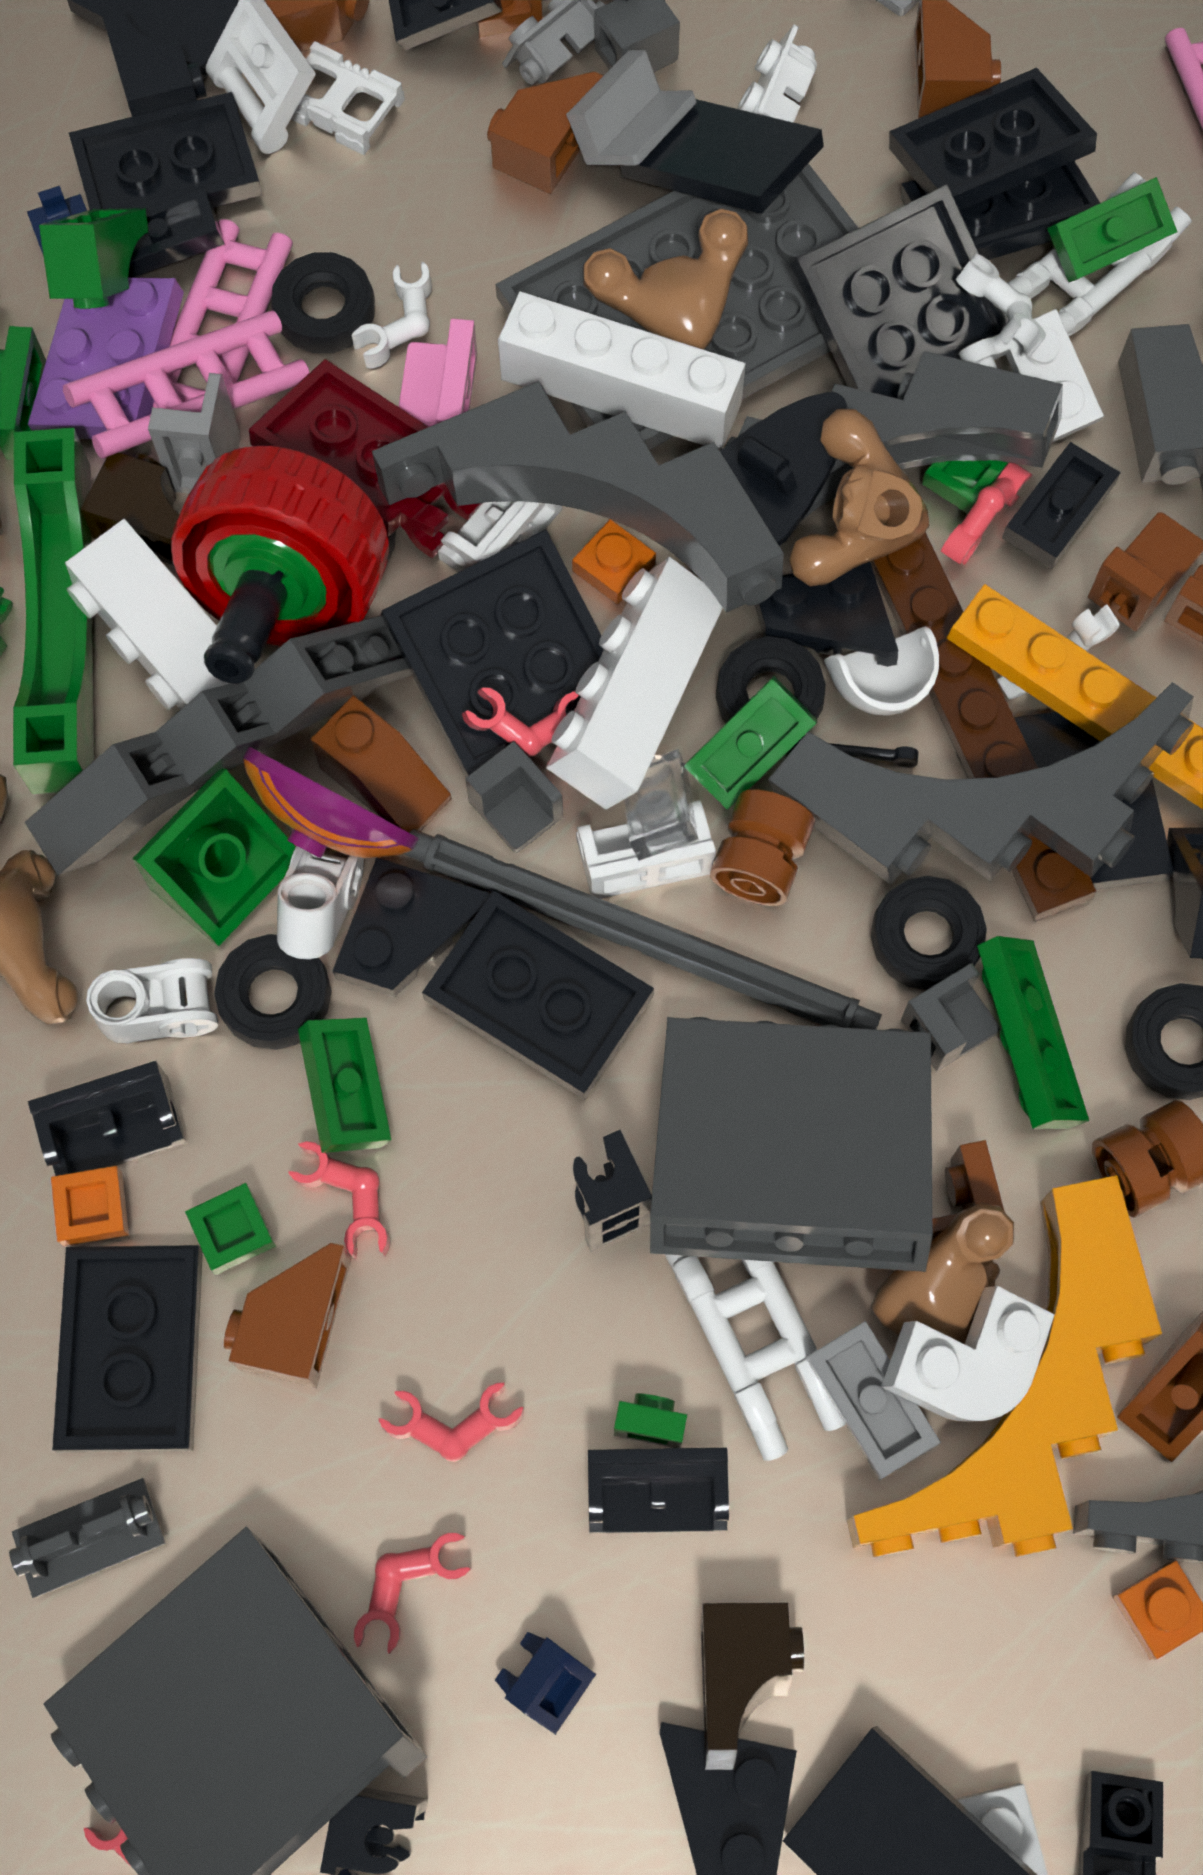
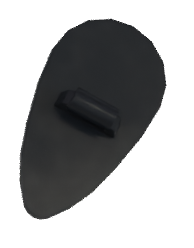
(785, 462)

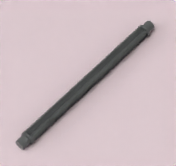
(641, 933)

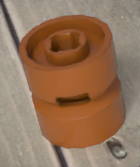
(765, 839)
(1153, 1158)

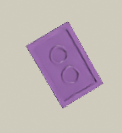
(101, 338)

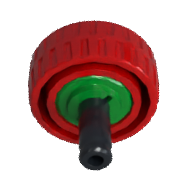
(276, 552)

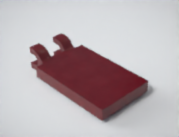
(341, 425)

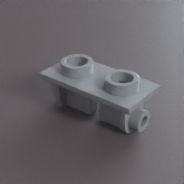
(540, 45)

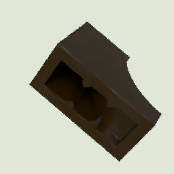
(139, 493)
(745, 1661)

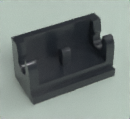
(108, 1120)
(613, 1202)
(658, 1490)
(356, 1833)

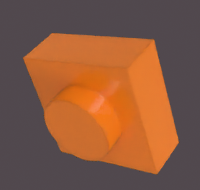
(612, 560)
(89, 1206)
(1162, 1610)

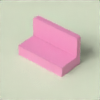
(440, 376)

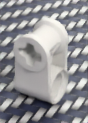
(315, 901)
(159, 1001)

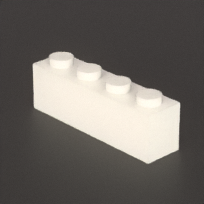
(621, 370)
(147, 613)
(635, 683)

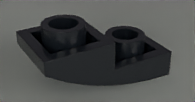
(1121, 1825)

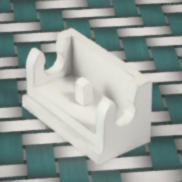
(494, 529)
(615, 869)

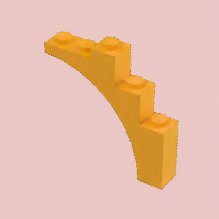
(1012, 1477)

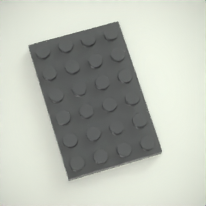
(765, 311)

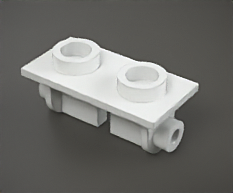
(783, 70)

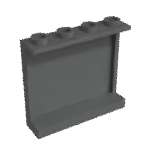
(794, 1145)
(227, 1722)

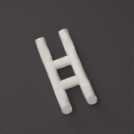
(1088, 296)
(745, 1371)

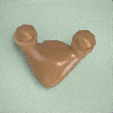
(681, 294)
(873, 507)
(40, 988)
(954, 1278)

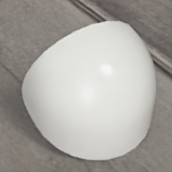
(892, 688)

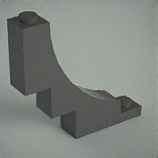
(525, 453)
(154, 772)

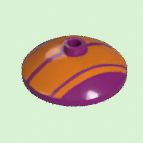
(322, 816)

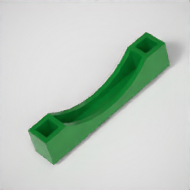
(56, 684)

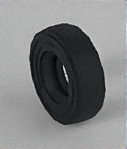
(314, 272)
(770, 655)
(934, 896)
(263, 1029)
(1145, 1046)

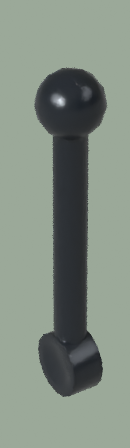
(901, 756)

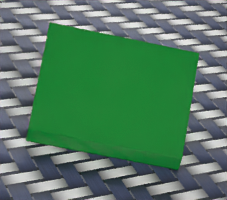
(216, 858)

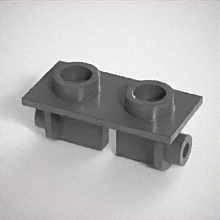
(86, 1538)

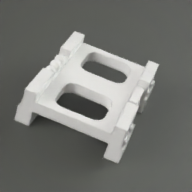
(328, 111)

